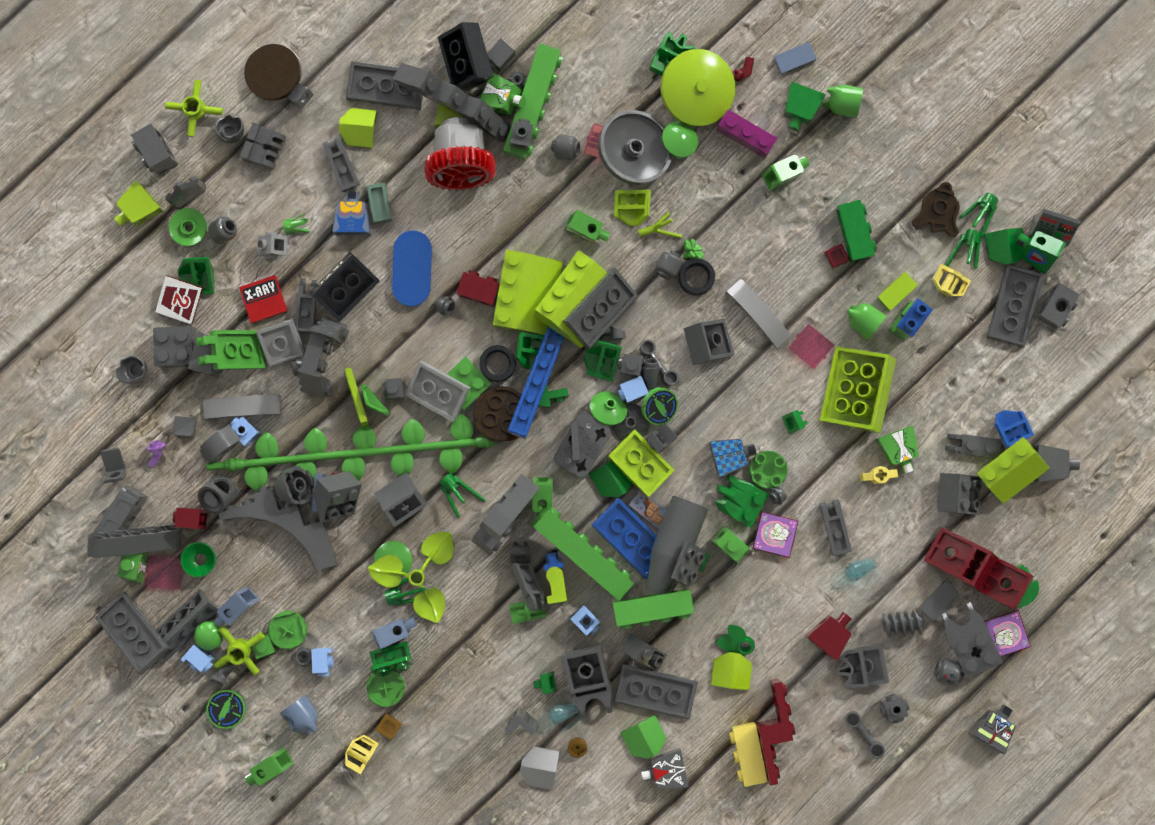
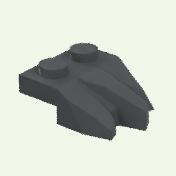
(864, 667)

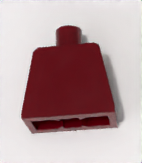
(831, 635)

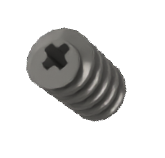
(903, 623)

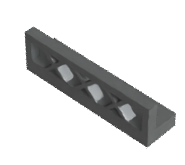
(185, 628)
(521, 718)

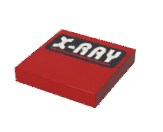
(263, 299)

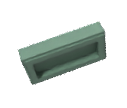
(379, 203)

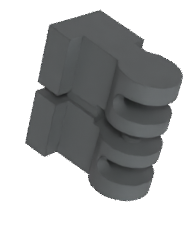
(255, 152)

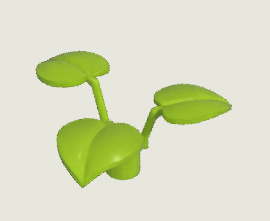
(388, 573)

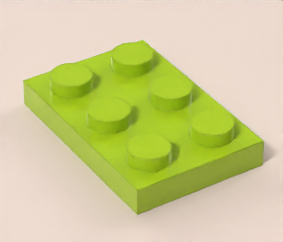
(640, 463)

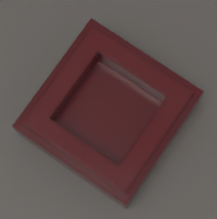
(837, 256)

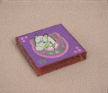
(775, 534)
(1008, 632)

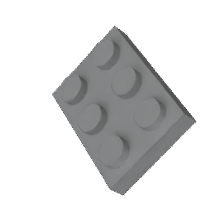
(437, 391)

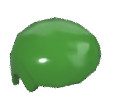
(207, 636)

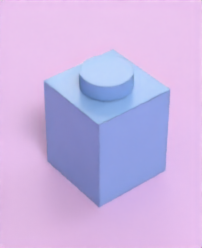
(632, 390)

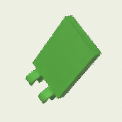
(232, 350)

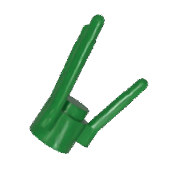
(987, 203)
(971, 240)
(449, 483)
(396, 596)

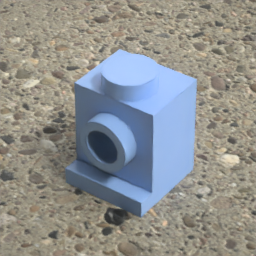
(250, 433)
(578, 618)
(198, 659)
(322, 661)

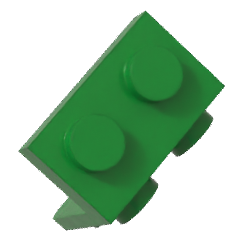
(391, 658)

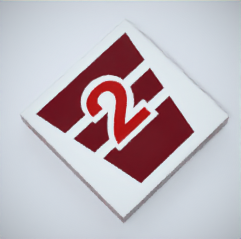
(179, 299)

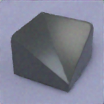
(184, 426)

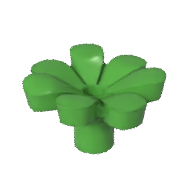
(692, 249)

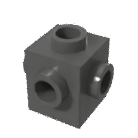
(887, 708)

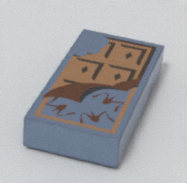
(648, 509)

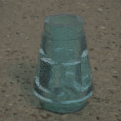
(858, 569)
(562, 712)

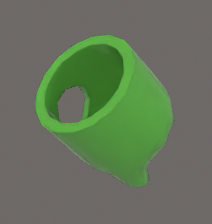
(844, 100)
(865, 319)

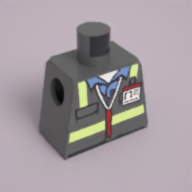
(995, 729)

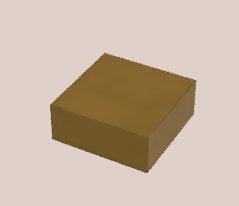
(389, 726)

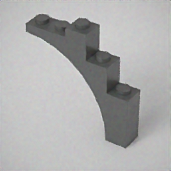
(453, 98)
(267, 507)

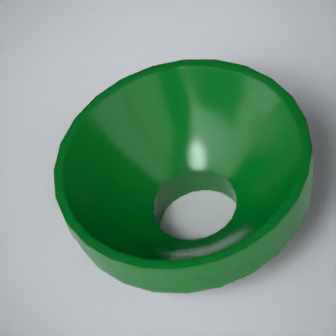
(188, 559)

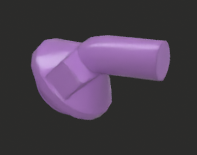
(155, 447)

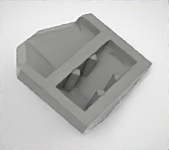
(540, 767)

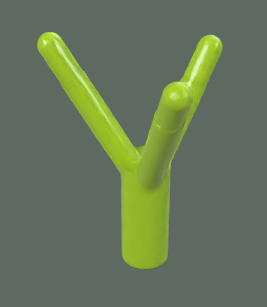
(655, 228)

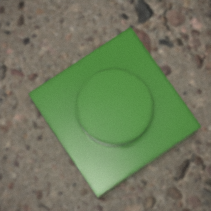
(263, 647)

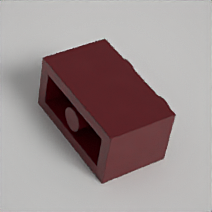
(478, 288)
(190, 518)

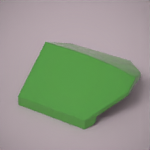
(372, 402)
(644, 738)

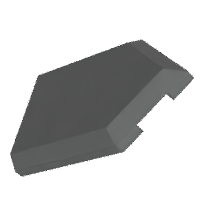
(186, 192)

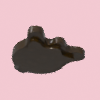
(939, 210)

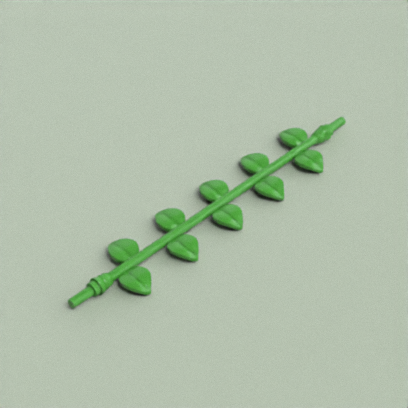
(365, 440)

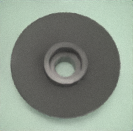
(641, 424)

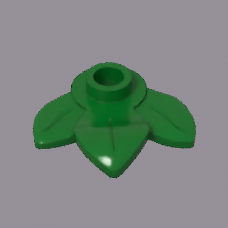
(733, 641)

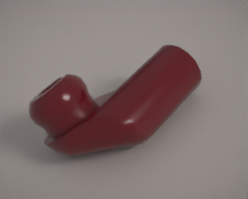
(744, 72)

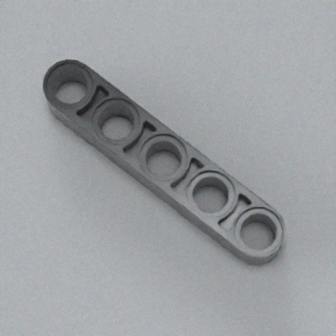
(133, 541)

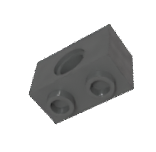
(1049, 313)

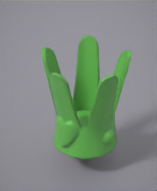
(289, 225)

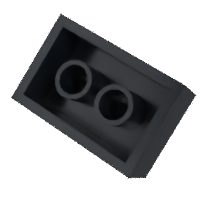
(465, 56)
(344, 286)

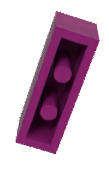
(746, 134)

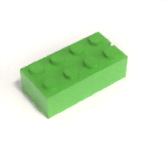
(653, 607)

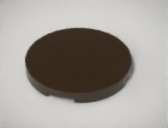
(272, 72)
(495, 412)

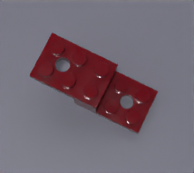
(979, 568)
(775, 730)

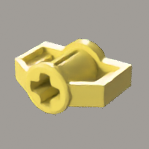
(950, 281)
(879, 475)
(364, 759)

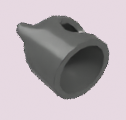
(217, 494)

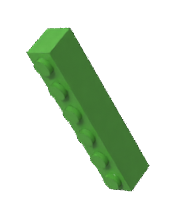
(536, 93)
(582, 553)

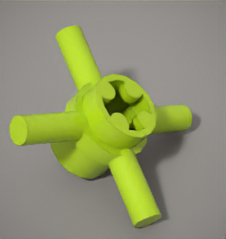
(190, 102)
(241, 656)

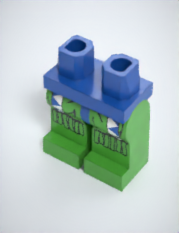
(913, 317)

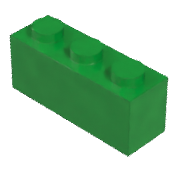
(856, 231)

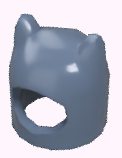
(301, 716)

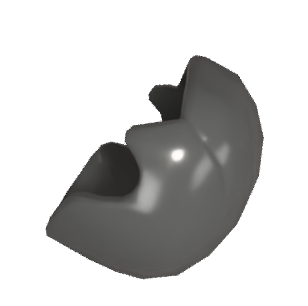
(229, 129)
(131, 370)

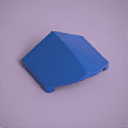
(1012, 427)

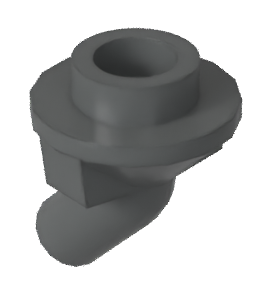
(218, 678)

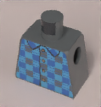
(730, 455)

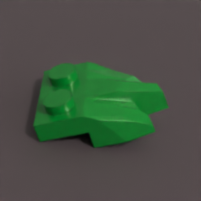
(667, 51)
(741, 500)

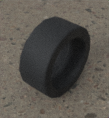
(697, 262)
(494, 349)

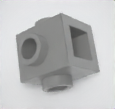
(272, 246)

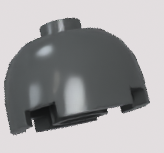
(295, 486)

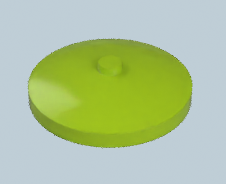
(697, 87)

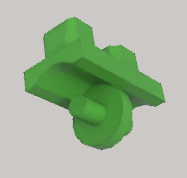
(521, 613)

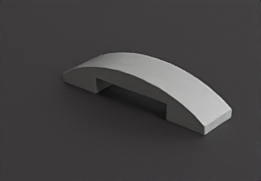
(759, 313)
(242, 406)

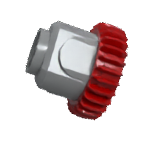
(459, 157)

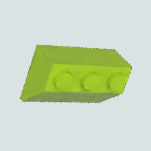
(1013, 470)

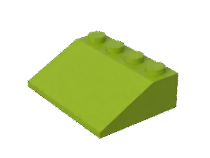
(522, 288)
(567, 292)
(858, 389)

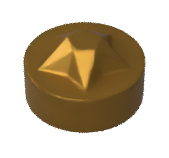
(577, 747)

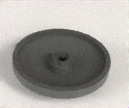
(633, 147)

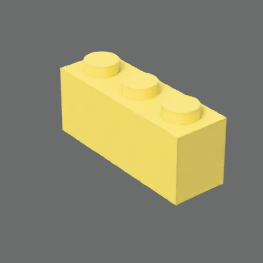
(748, 754)

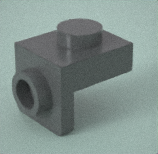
(661, 437)

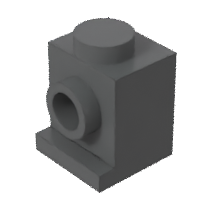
(521, 141)
(394, 389)

